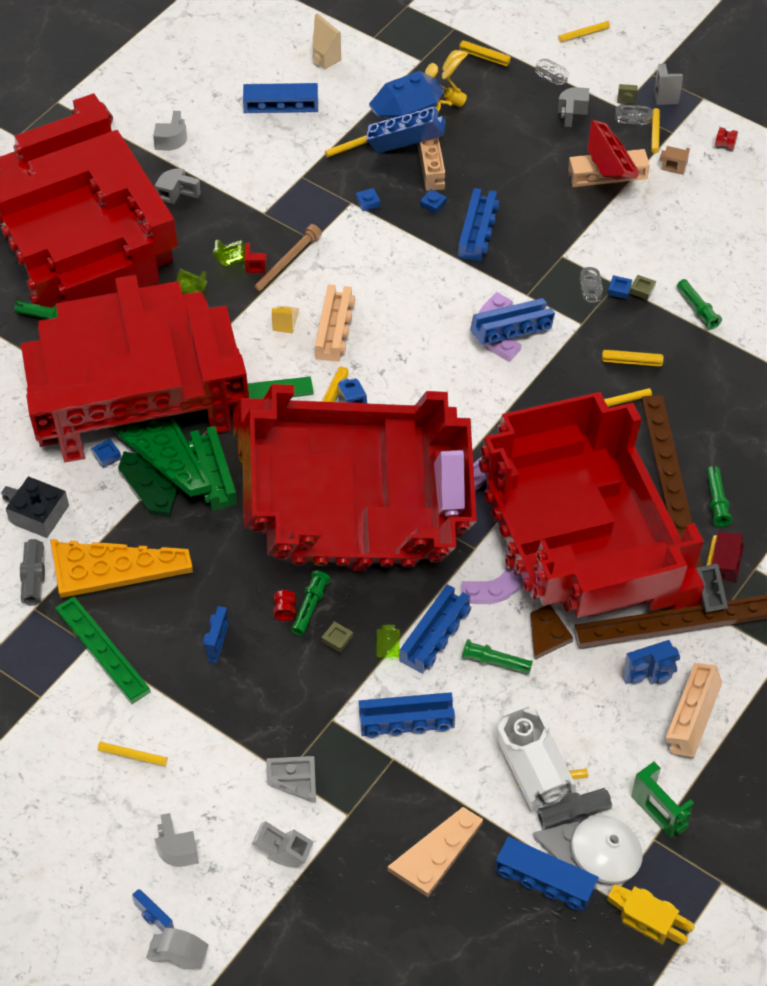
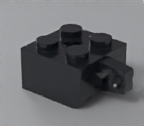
(35, 506)

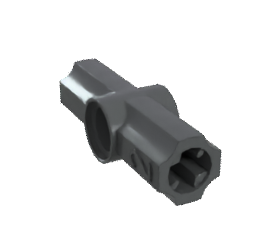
(32, 572)
(574, 808)

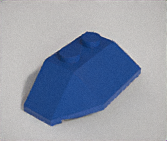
(406, 95)

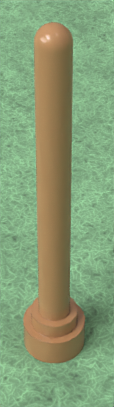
(311, 234)

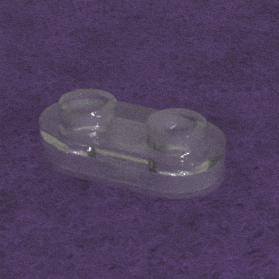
(552, 71)
(633, 114)
(591, 288)

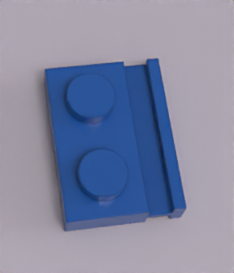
(214, 639)

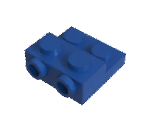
(651, 662)

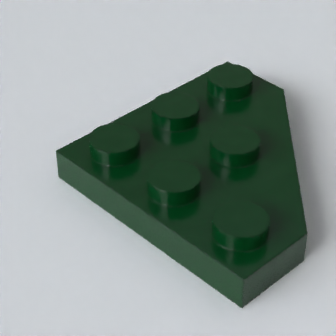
(148, 484)

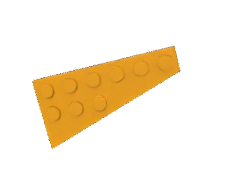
(108, 565)

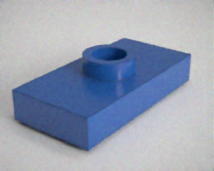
(150, 911)

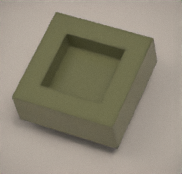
(627, 94)
(642, 287)
(337, 637)

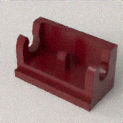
(728, 555)

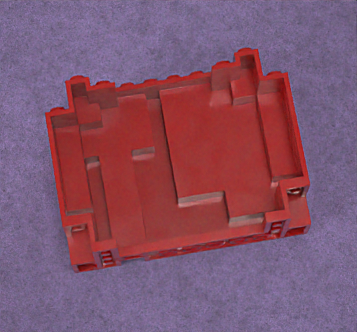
(81, 209)
(130, 362)
(351, 478)
(585, 510)

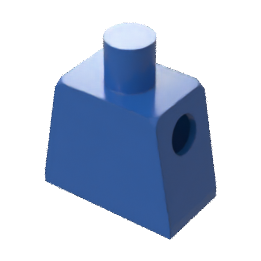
(351, 391)

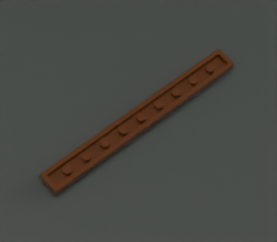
(667, 463)
(669, 622)

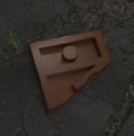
(547, 631)

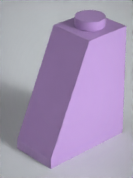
(450, 483)

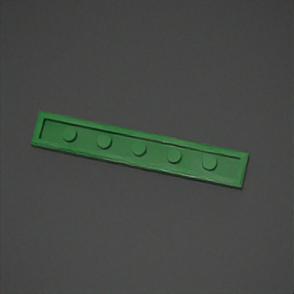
(302, 387)
(103, 650)

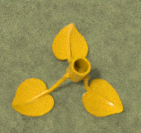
(454, 94)

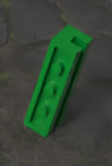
(213, 462)

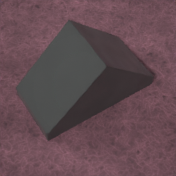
(713, 595)

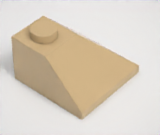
(325, 43)

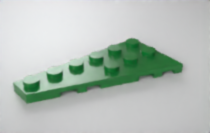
(167, 450)

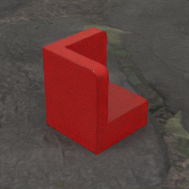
(255, 261)

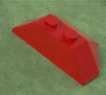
(610, 153)

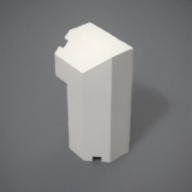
(534, 757)

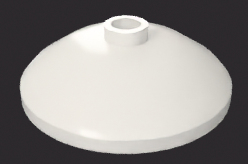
(600, 856)

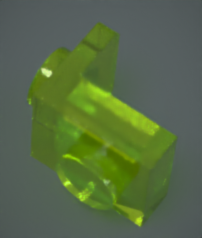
(229, 253)
(191, 282)
(388, 641)

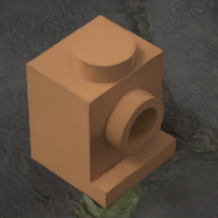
(674, 159)

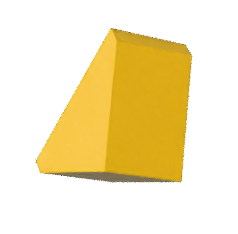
(284, 318)

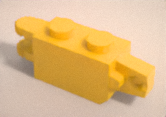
(649, 914)

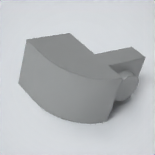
(572, 102)
(170, 136)
(174, 183)
(173, 848)
(283, 848)
(179, 947)

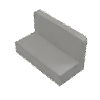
(667, 86)

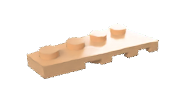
(434, 855)

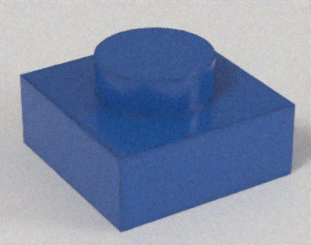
(368, 199)
(433, 201)
(619, 287)
(106, 452)

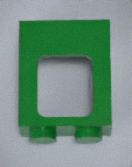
(646, 785)

